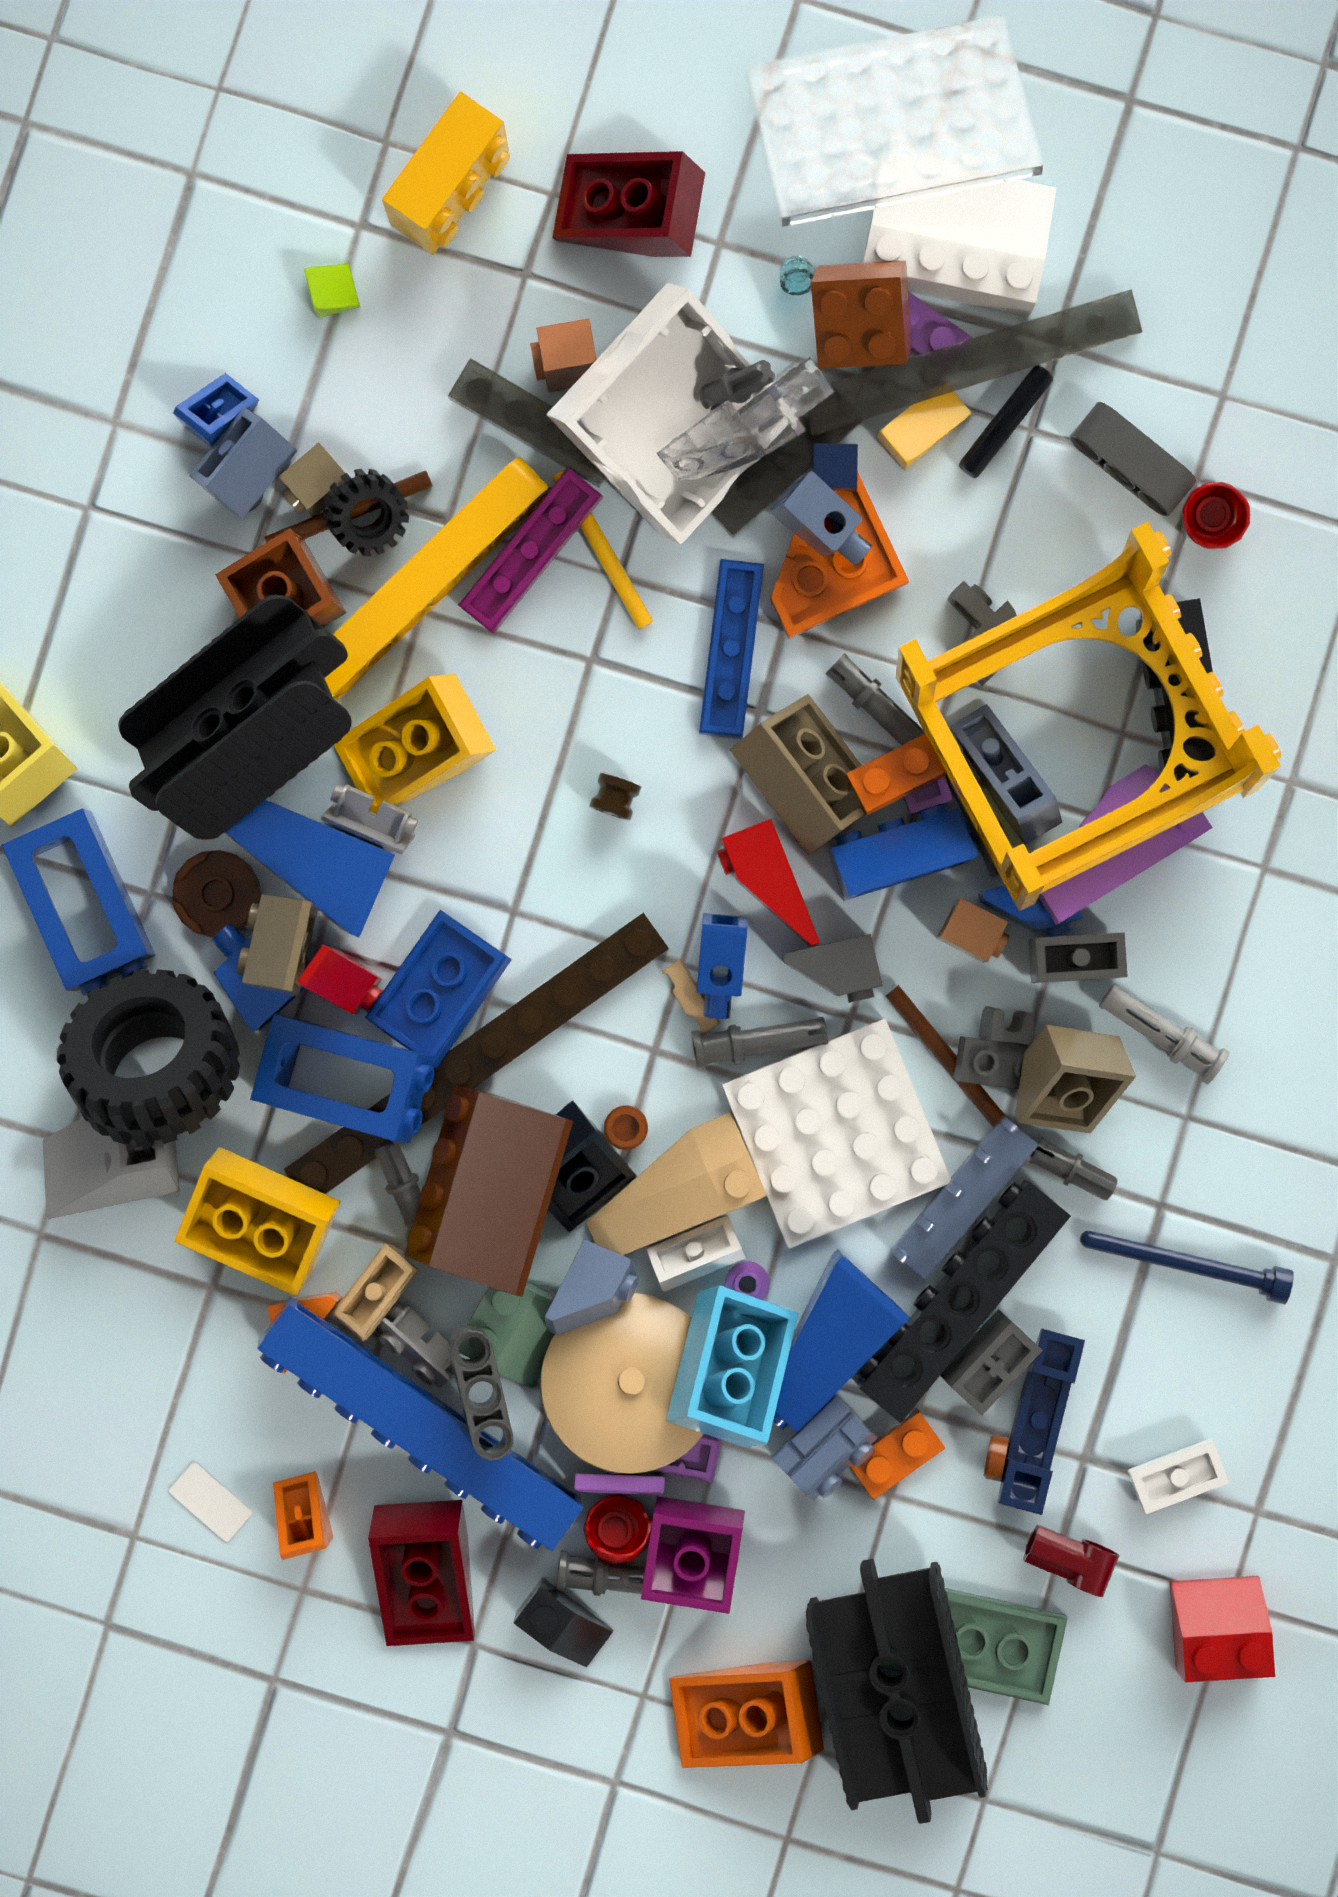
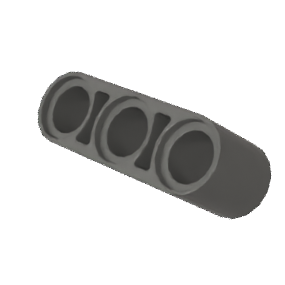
(1132, 459)
(485, 1414)

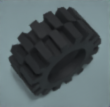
(382, 529)

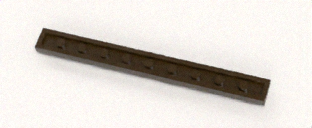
(495, 1045)

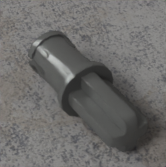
(736, 385)
(1073, 1170)
(400, 1179)

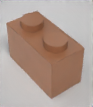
(563, 353)

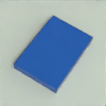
(438, 988)

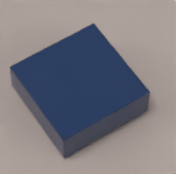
(836, 465)

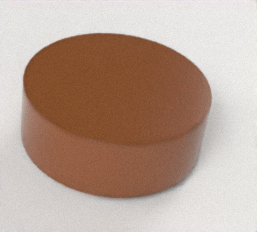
(625, 1127)
(996, 1457)

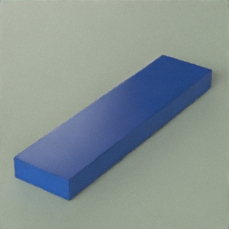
(731, 649)

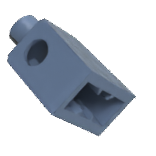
(804, 511)

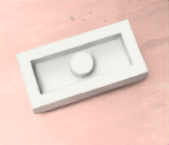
(695, 1253)
(1178, 1476)

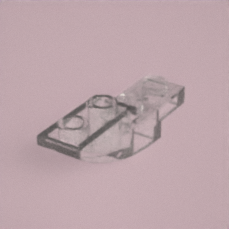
(737, 437)

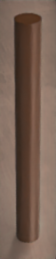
(318, 523)
(943, 1053)

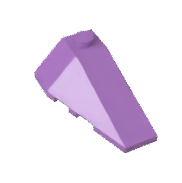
(1101, 879)

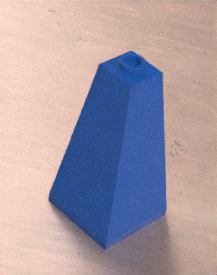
(316, 862)
(834, 1339)

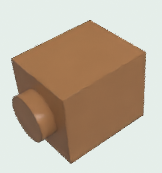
(974, 931)

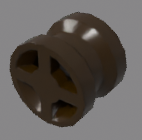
(615, 796)

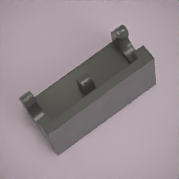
(990, 1362)

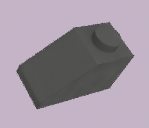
(840, 967)

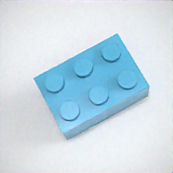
(732, 1367)

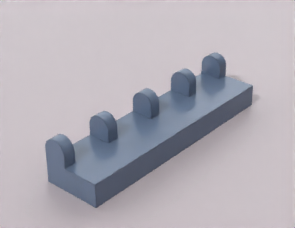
(964, 1197)

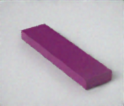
(530, 550)

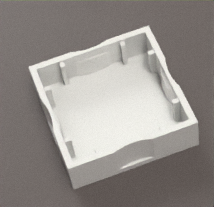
(643, 398)

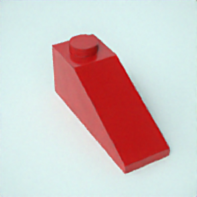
(764, 871)
(341, 980)

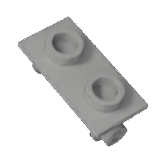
(351, 814)
(405, 1336)

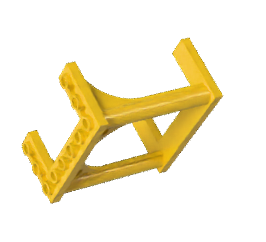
(1241, 757)

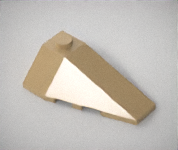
(685, 1186)

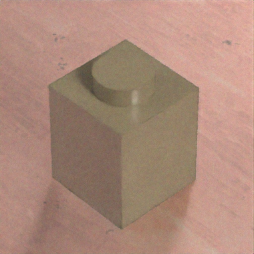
(310, 480)

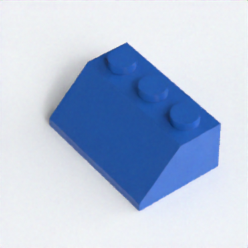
(901, 852)

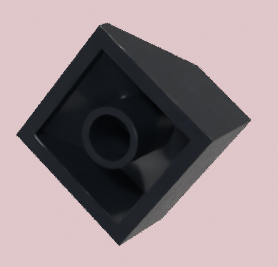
(588, 1172)

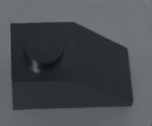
(561, 1624)

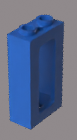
(132, 941)
(411, 1072)

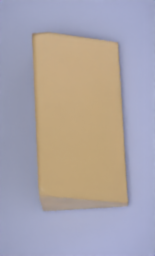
(375, 1291)

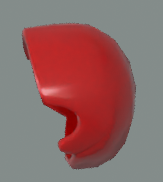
(1216, 515)
(617, 1529)

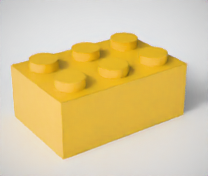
(447, 174)
(257, 1221)

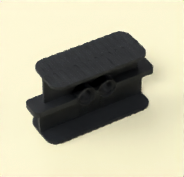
(237, 719)
(880, 1757)

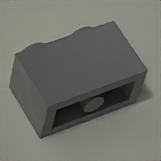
(1077, 957)

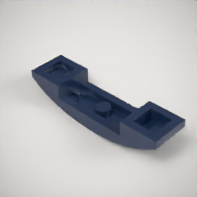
(1039, 1421)

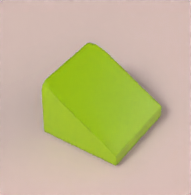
(331, 289)

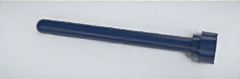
(1273, 1283)

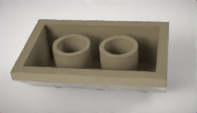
(802, 772)

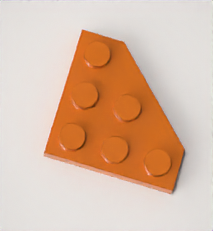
(822, 588)

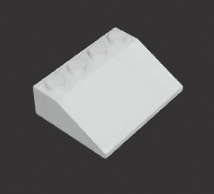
(970, 244)

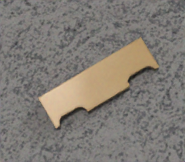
(686, 993)

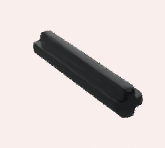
(1006, 421)

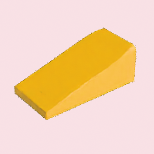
(922, 427)

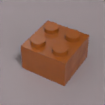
(861, 314)
(281, 568)

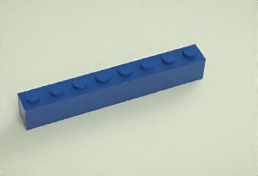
(417, 1423)

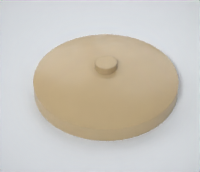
(613, 1386)

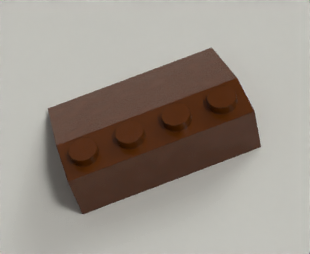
(488, 1189)

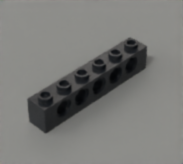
(1043, 1222)

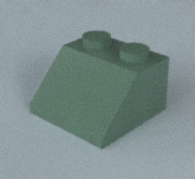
(515, 1331)

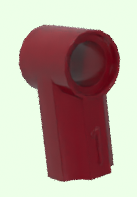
(1081, 1563)

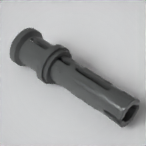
(737, 1043)
(598, 1580)

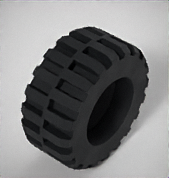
(123, 1018)

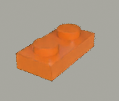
(896, 774)
(898, 1454)

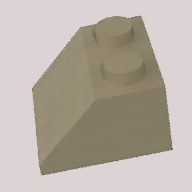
(278, 944)
(1071, 1079)

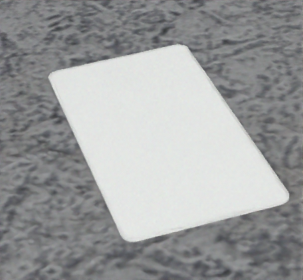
(210, 1502)

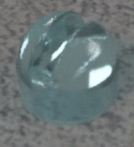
(796, 275)

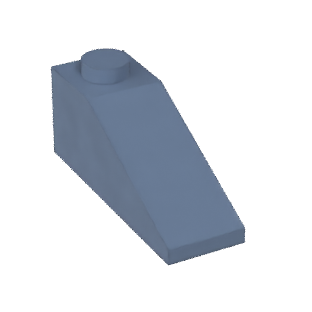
(1007, 774)

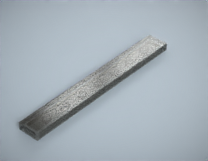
(976, 361)

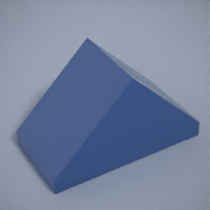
(214, 408)

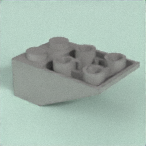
(95, 1172)

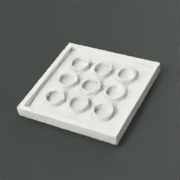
(836, 1133)

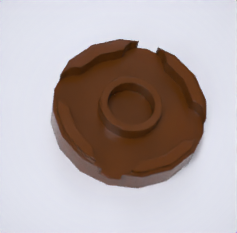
(229, 889)

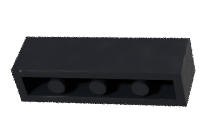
(1162, 714)

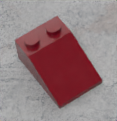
(630, 202)
(422, 1572)

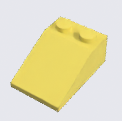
(28, 761)

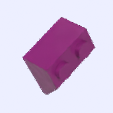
(693, 1554)

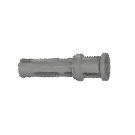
(1118, 1001)

